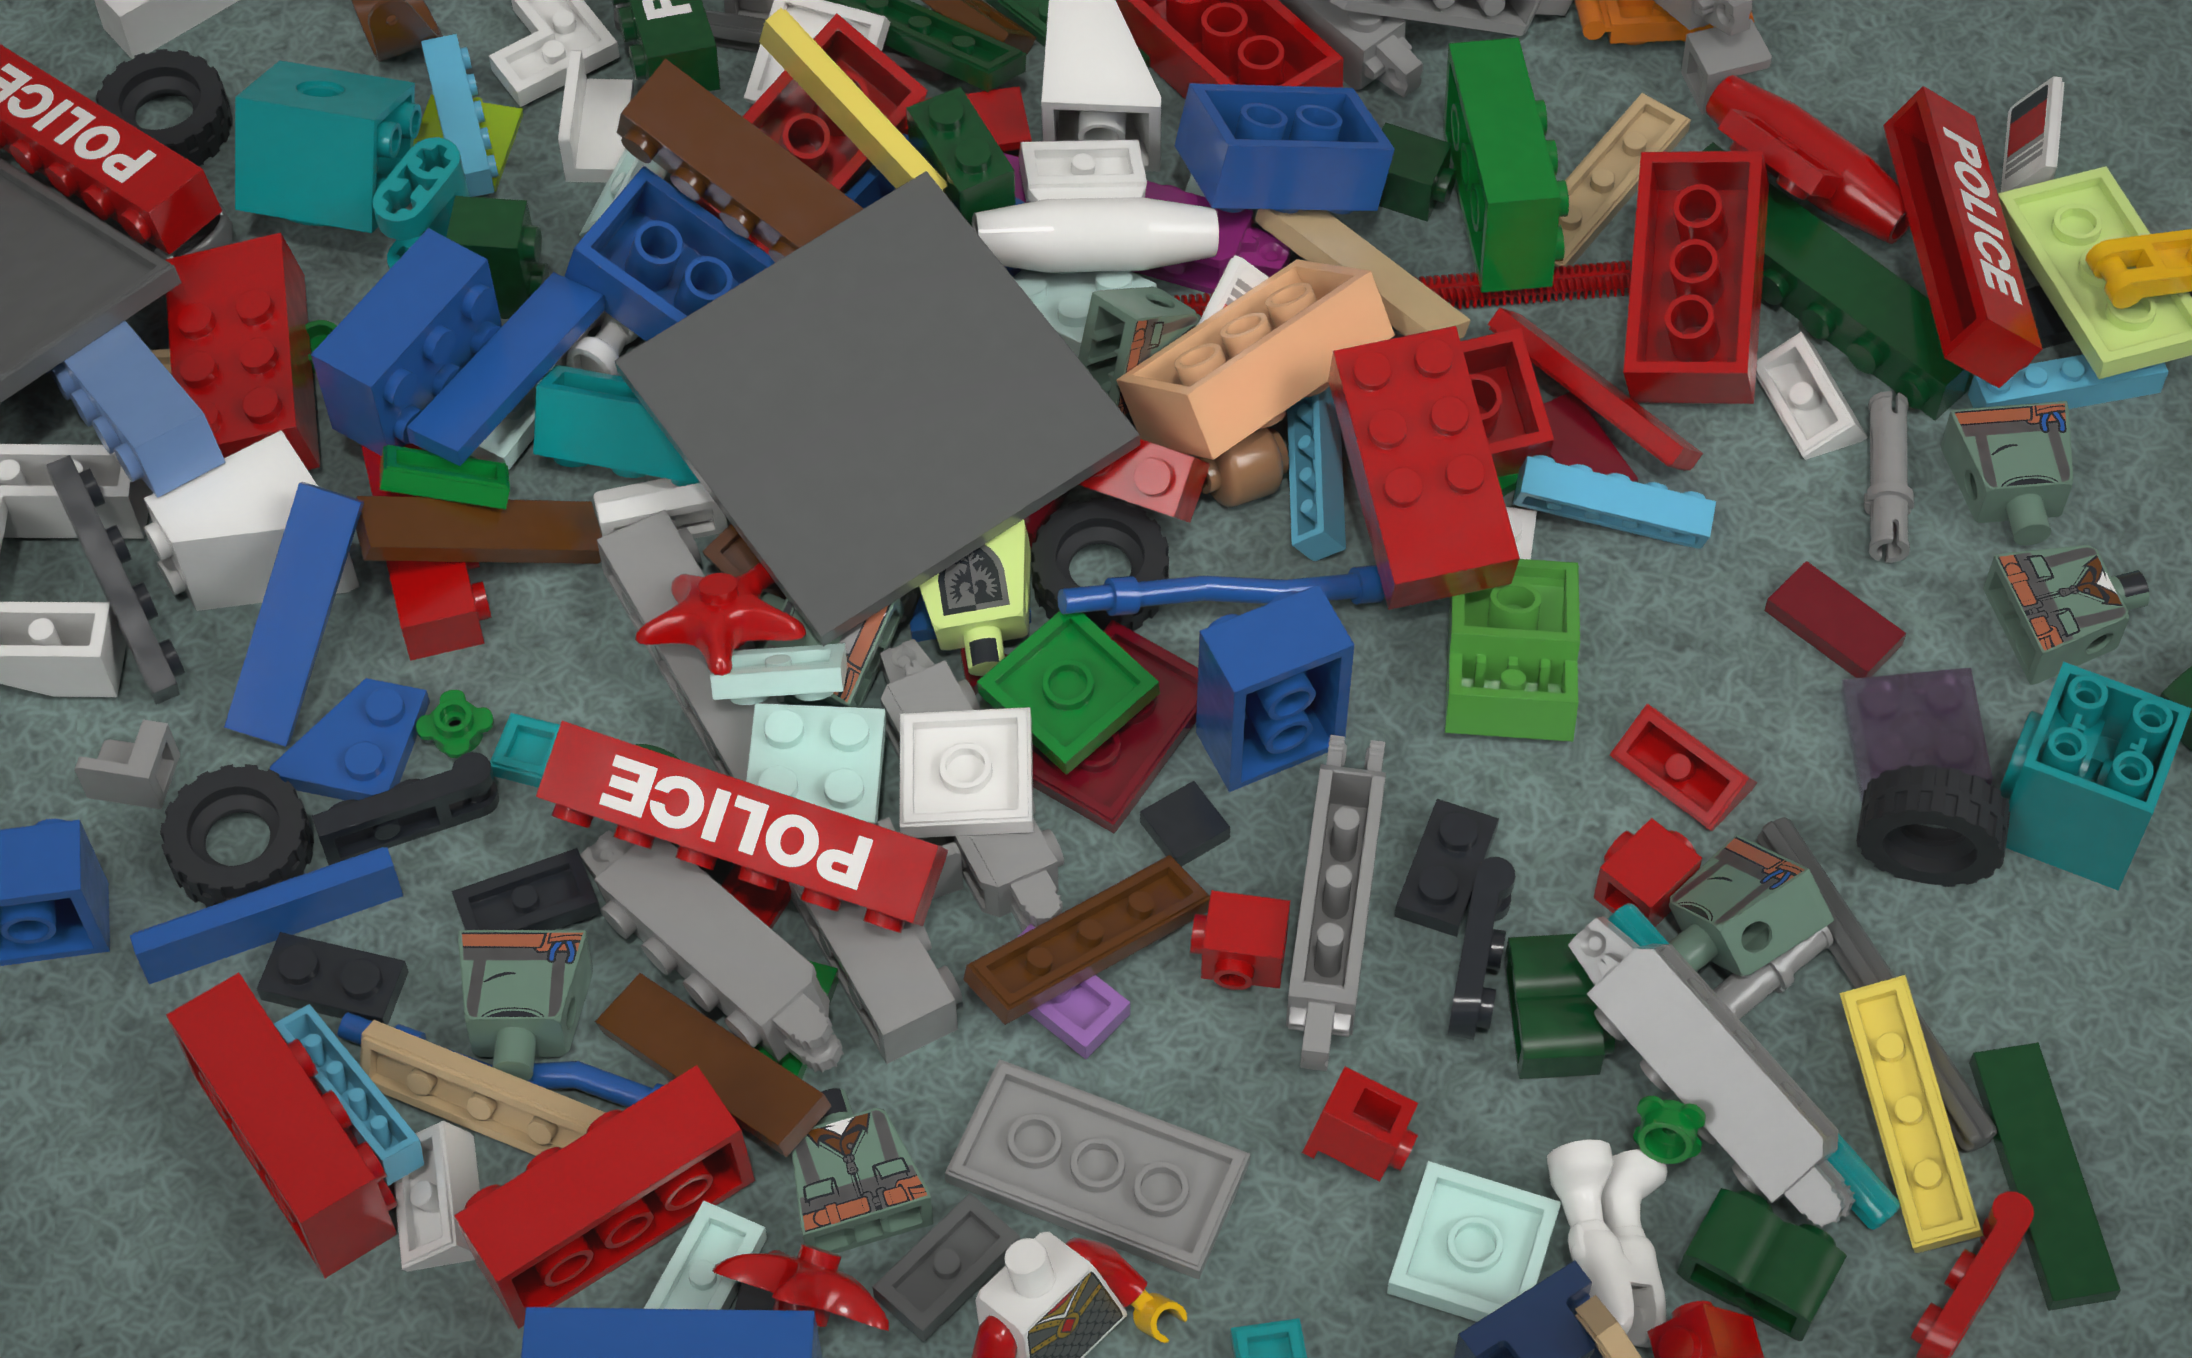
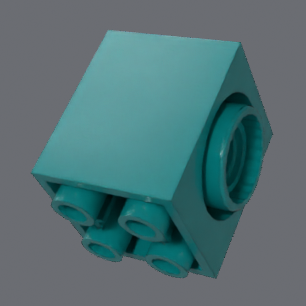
(320, 143)
(2090, 774)

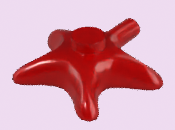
(720, 616)
(806, 1284)

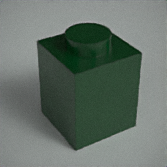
(1417, 173)

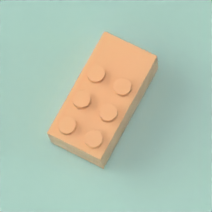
(1253, 358)

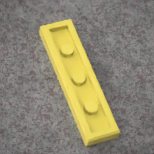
(843, 101)
(1910, 1115)

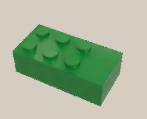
(1503, 166)

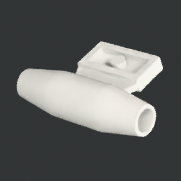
(1093, 214)

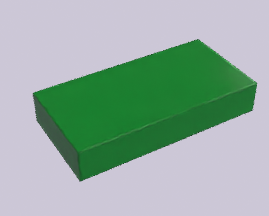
(432, 476)

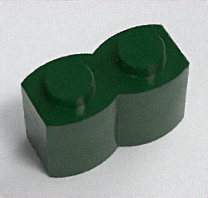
(1551, 1010)
(1762, 1262)

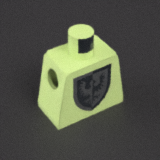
(983, 599)

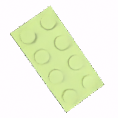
(2054, 231)

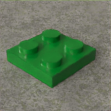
(1075, 686)

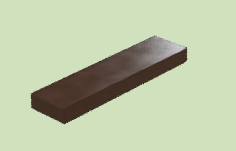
(475, 533)
(1086, 939)
(751, 1085)

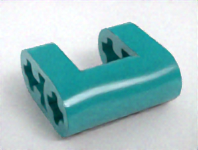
(436, 178)

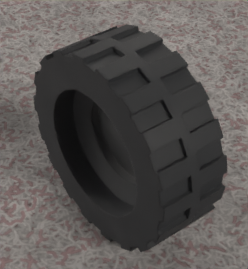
(172, 75)
(1093, 524)
(227, 793)
(1964, 804)

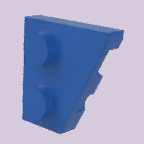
(358, 744)

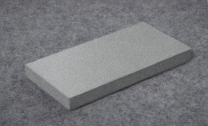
(1098, 1168)

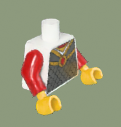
(1062, 1300)

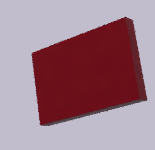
(1125, 765)

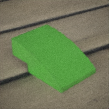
(1516, 656)

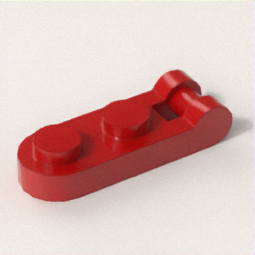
(1974, 1277)

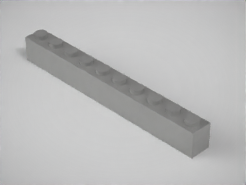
(882, 971)

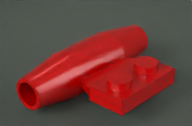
(1810, 158)

